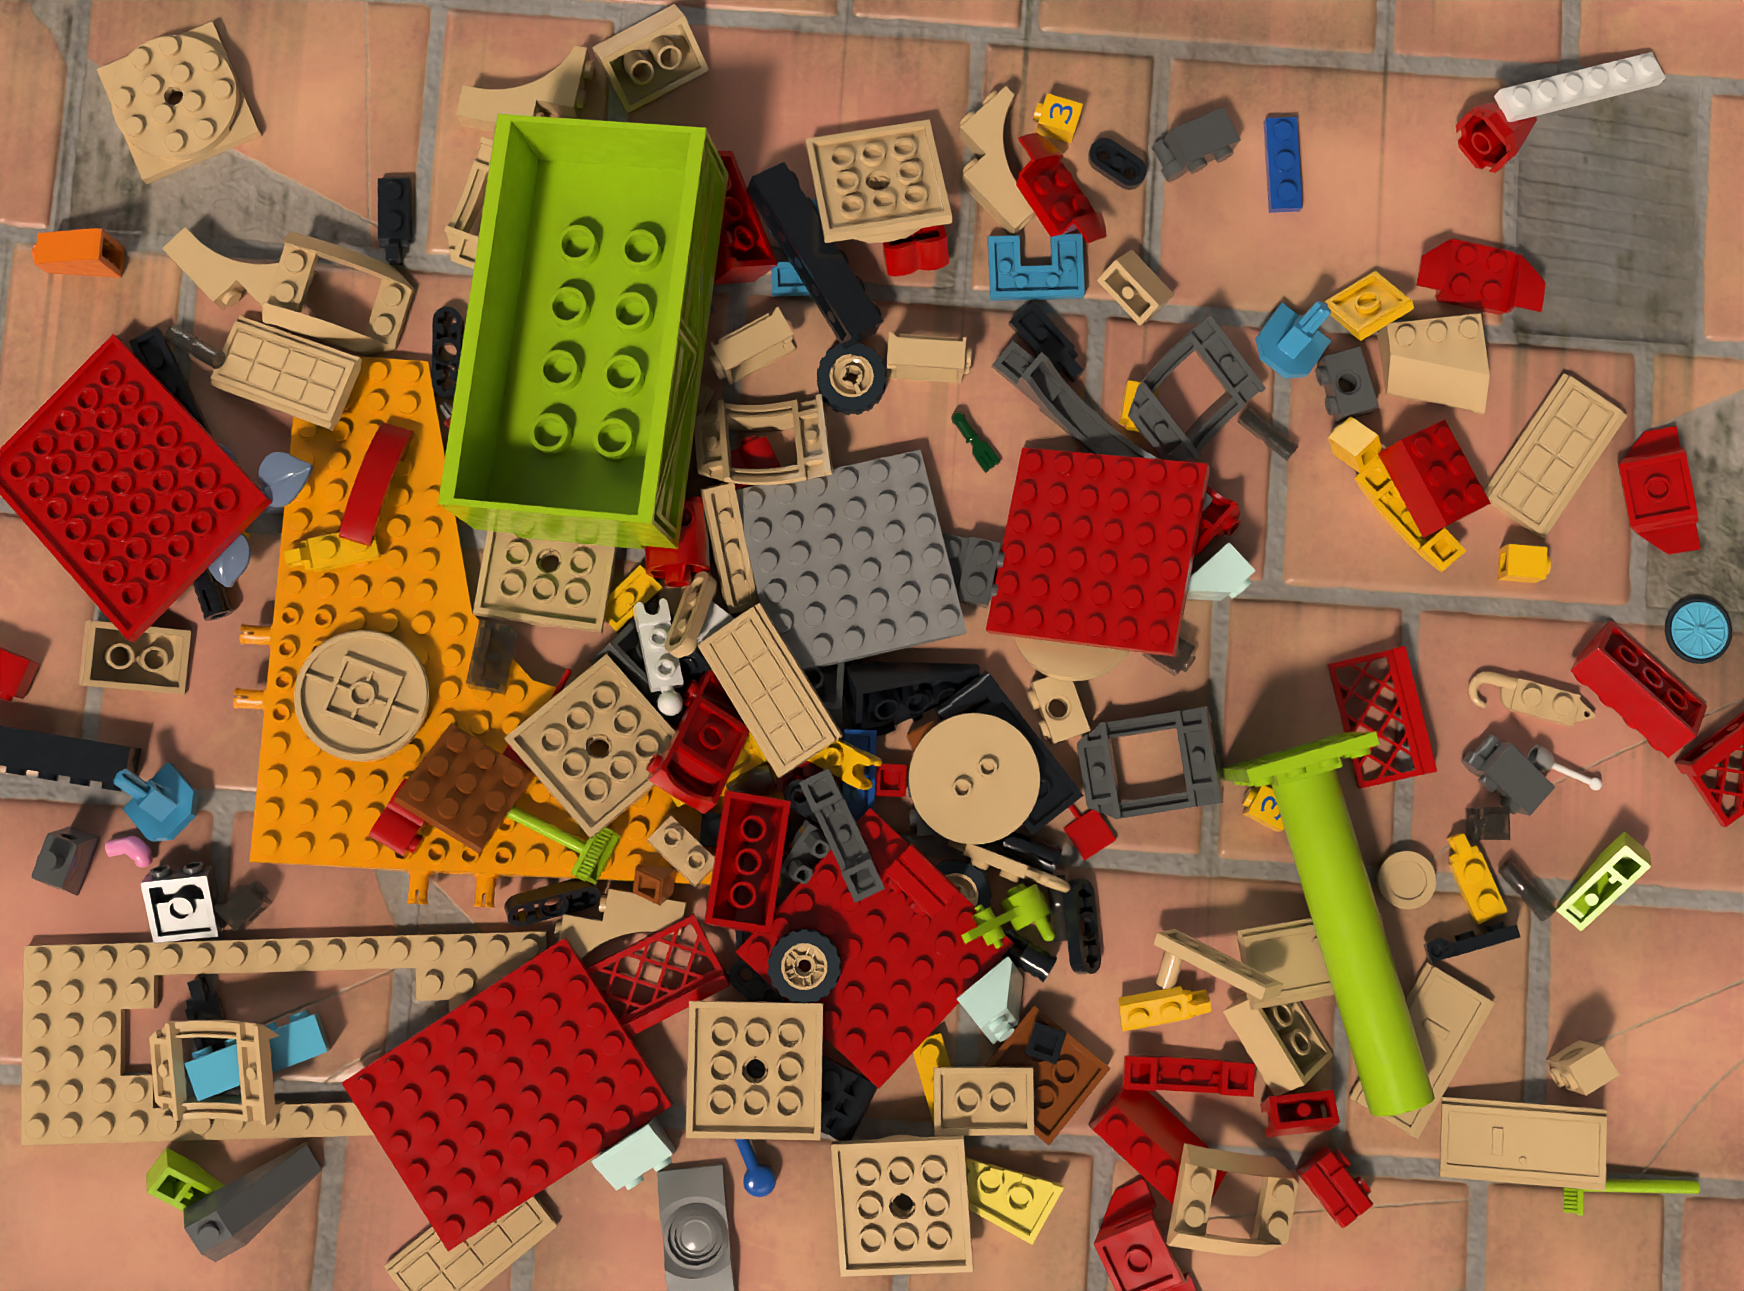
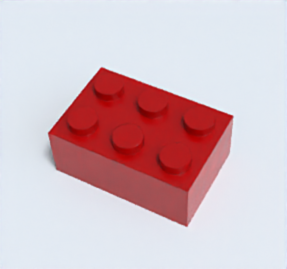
(1434, 478)

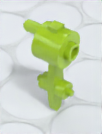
(1021, 909)

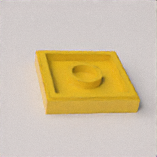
(1369, 305)

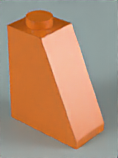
(79, 253)

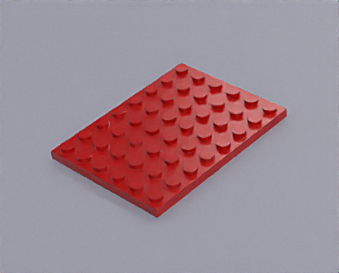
(126, 488)
(507, 1093)

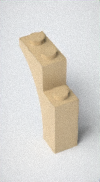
(555, 93)
(990, 178)
(219, 276)
(622, 915)

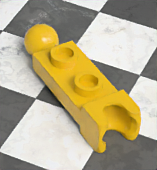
(847, 763)

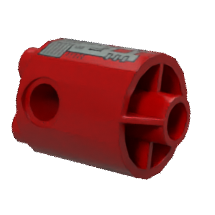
(692, 555)

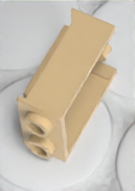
(752, 347)
(927, 358)

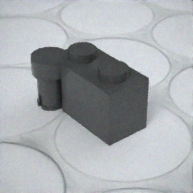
(1196, 144)
(1509, 775)

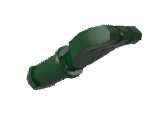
(980, 450)

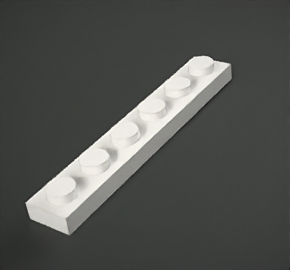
(1579, 87)

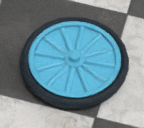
(1698, 630)

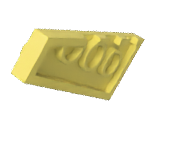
(1011, 1198)

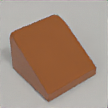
(915, 736)
(654, 882)

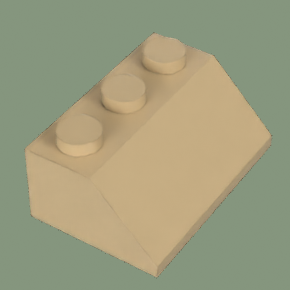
(651, 58)
(1279, 1042)

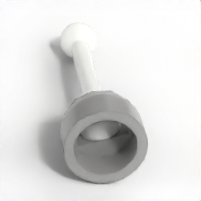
(1544, 761)

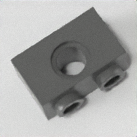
(1347, 366)

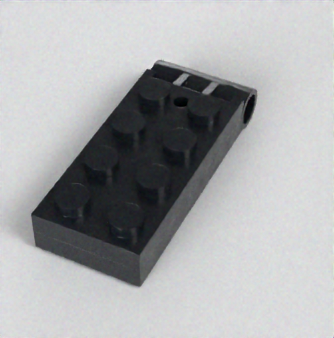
(1056, 787)
(849, 1097)

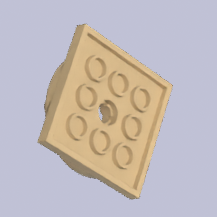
(206, 120)
(891, 156)
(520, 590)
(559, 738)
(730, 1102)
(881, 1237)

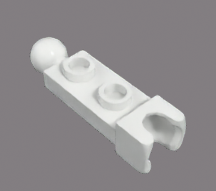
(661, 666)

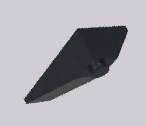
(892, 692)

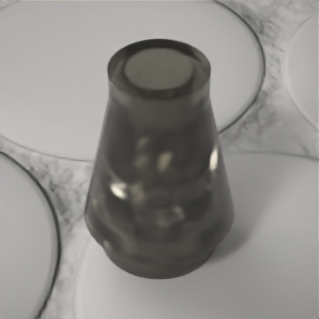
(756, 781)

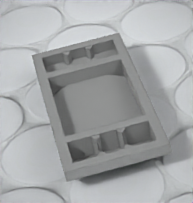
(695, 1229)

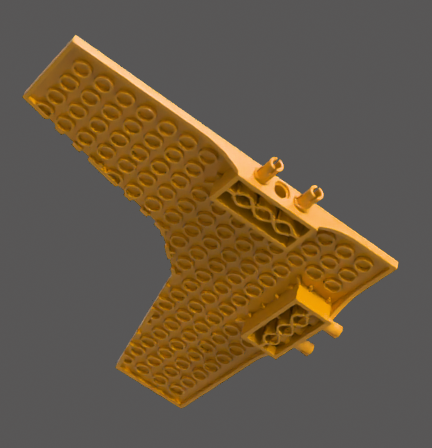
(323, 806)

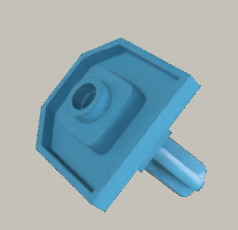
(1292, 342)
(160, 805)

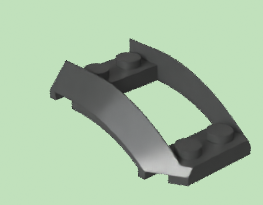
(1227, 367)
(1197, 757)

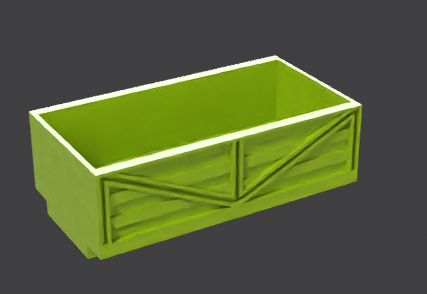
(586, 331)

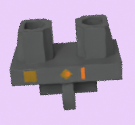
(803, 852)

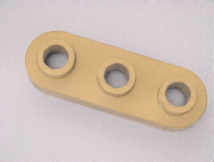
(691, 615)

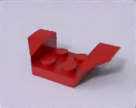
(1054, 192)
(1481, 278)
(1660, 492)
(1135, 1246)

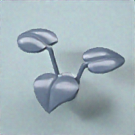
(282, 481)

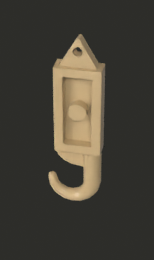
(1532, 699)
(1010, 868)

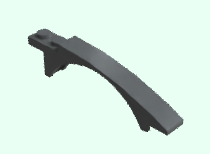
(1057, 401)

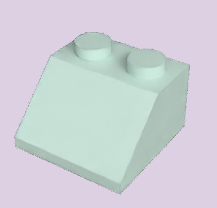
(1221, 576)
(995, 1001)
(634, 1155)

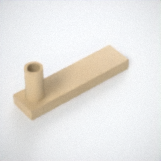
(729, 547)
(1183, 947)

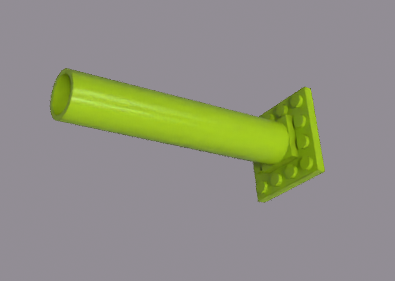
(1345, 915)

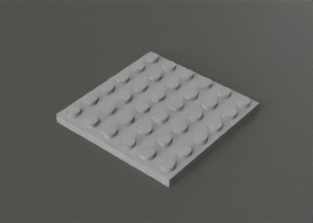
(852, 561)

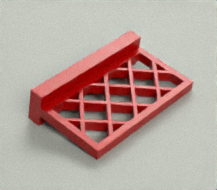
(1409, 709)
(1705, 757)
(674, 999)

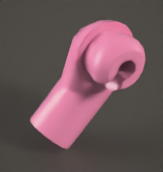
(131, 846)

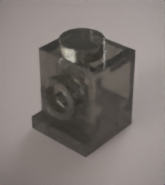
(1175, 664)
(1487, 823)
(244, 905)

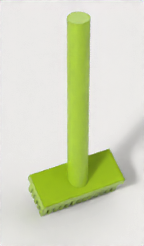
(592, 853)
(1575, 1197)

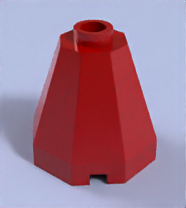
(1489, 136)

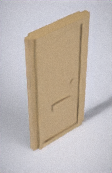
(287, 372)
(1553, 455)
(770, 690)
(1289, 955)
(1445, 1024)
(1523, 1143)
(476, 1261)

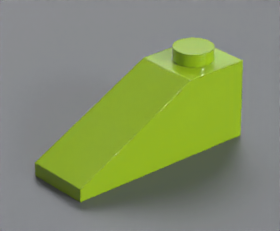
(1605, 881)
(179, 1180)

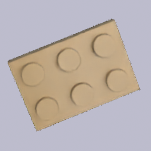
(983, 1101)

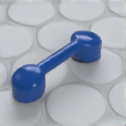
(759, 1177)

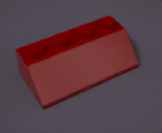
(1639, 690)
(747, 862)
(1147, 1138)

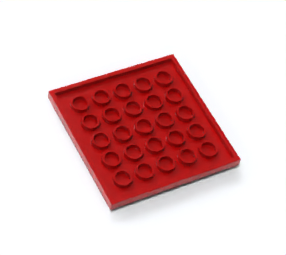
(1099, 550)
(896, 967)

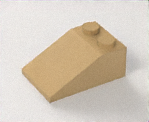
(150, 664)

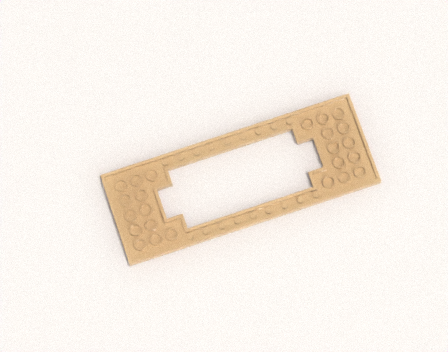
(77, 1022)

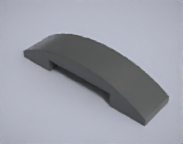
(843, 835)

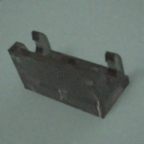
(491, 657)

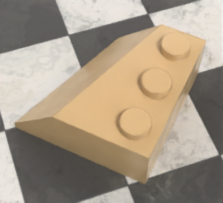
(1437, 361)

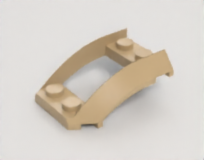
(462, 243)
(293, 281)
(811, 439)
(254, 1063)
(1195, 1193)

